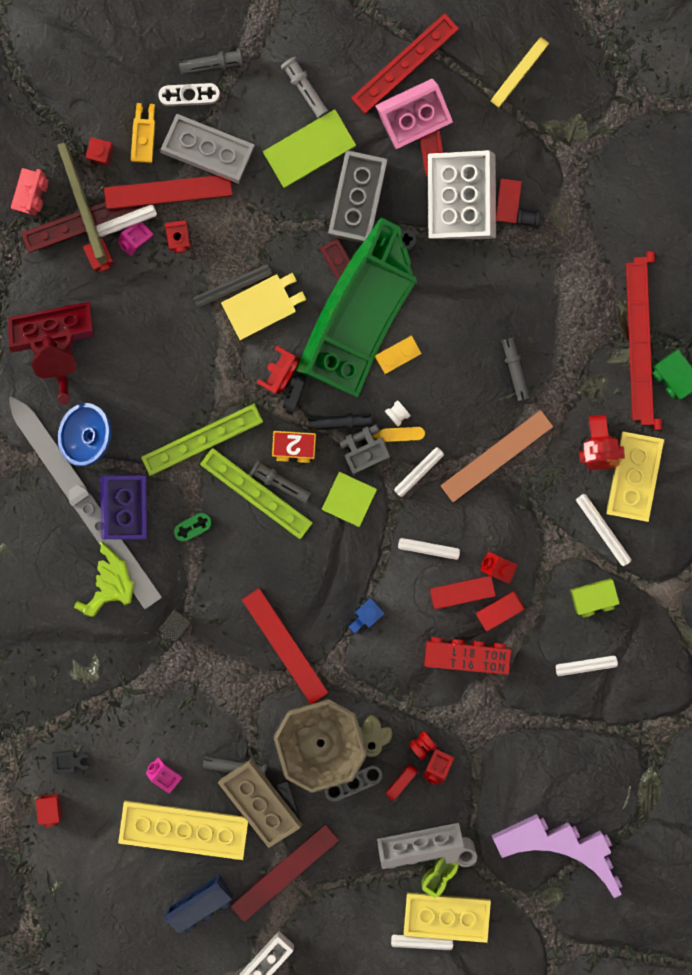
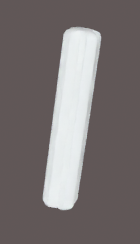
(126, 220)
(419, 472)
(429, 548)
(586, 665)
(421, 942)

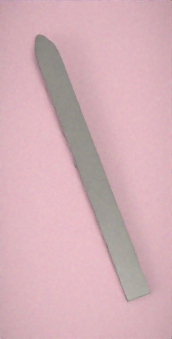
(79, 495)

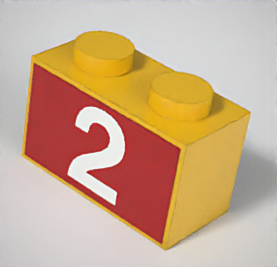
(294, 446)

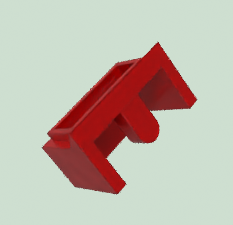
(281, 371)

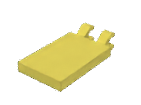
(261, 305)

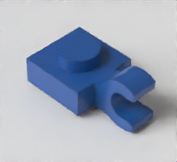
(368, 615)

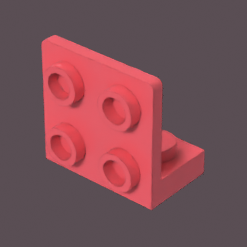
(29, 191)

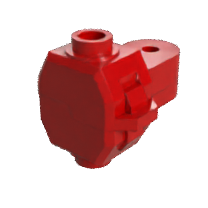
(601, 450)

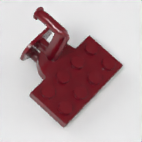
(51, 337)

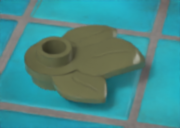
(373, 733)

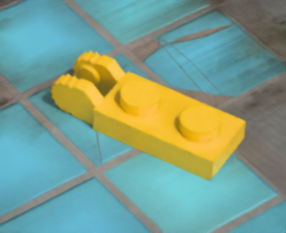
(143, 135)

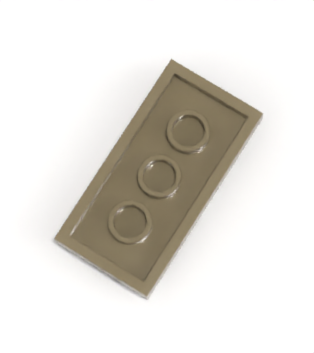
(260, 803)

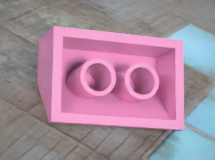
(414, 113)

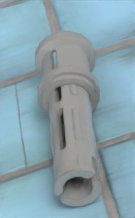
(299, 78)

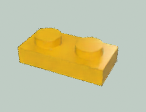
(398, 354)

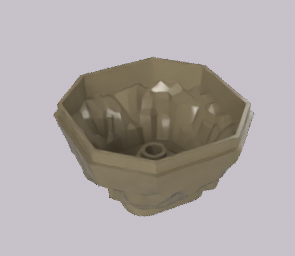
(314, 765)

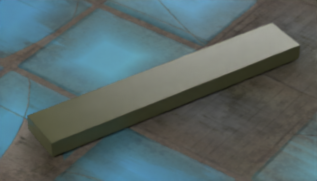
(82, 203)

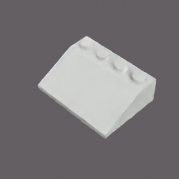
(462, 195)

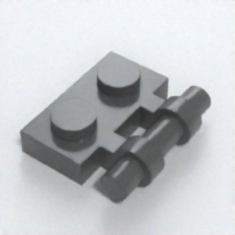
(367, 455)

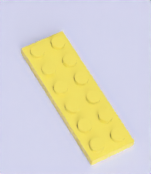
(183, 830)

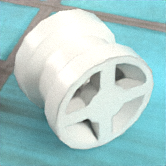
(397, 413)

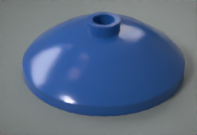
(76, 434)

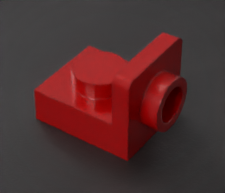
(438, 767)

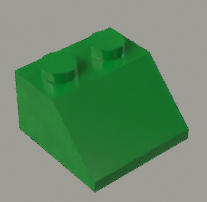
(675, 374)

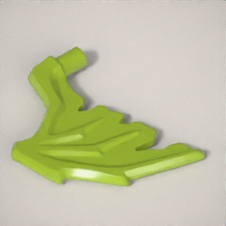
(113, 582)

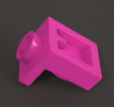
(134, 237)
(163, 775)

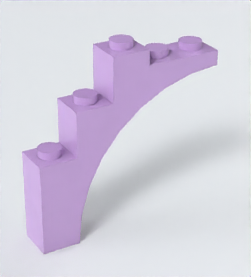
(590, 850)

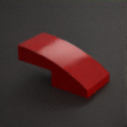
(500, 611)

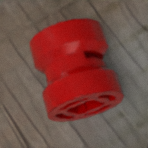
(422, 745)

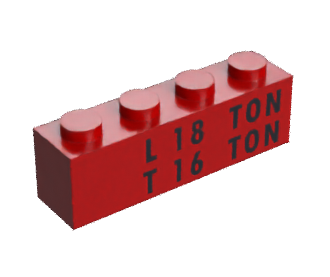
(467, 657)

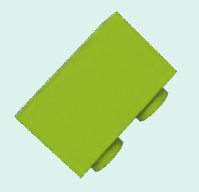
(594, 597)

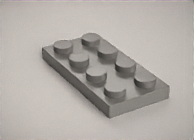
(207, 148)

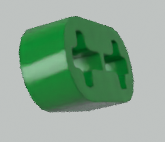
(190, 522)

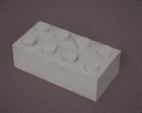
(357, 196)

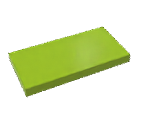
(309, 148)

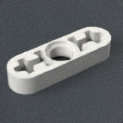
(174, 100)

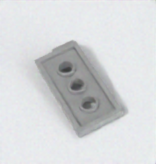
(427, 845)

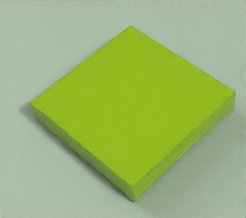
(349, 499)

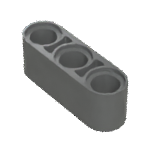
(365, 782)

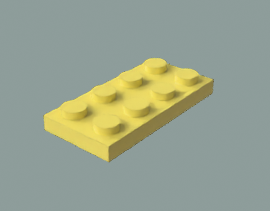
(635, 477)
(447, 917)

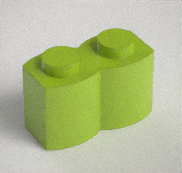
(437, 877)

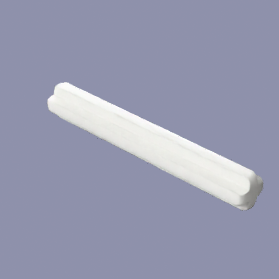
(603, 529)

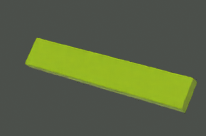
(202, 439)
(256, 493)

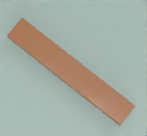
(496, 456)

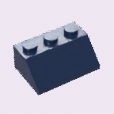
(199, 905)

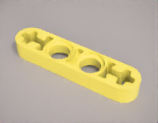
(519, 72)

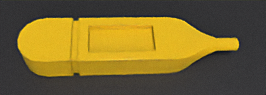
(401, 434)

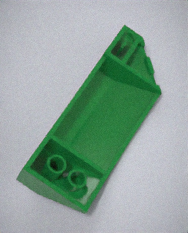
(353, 330)

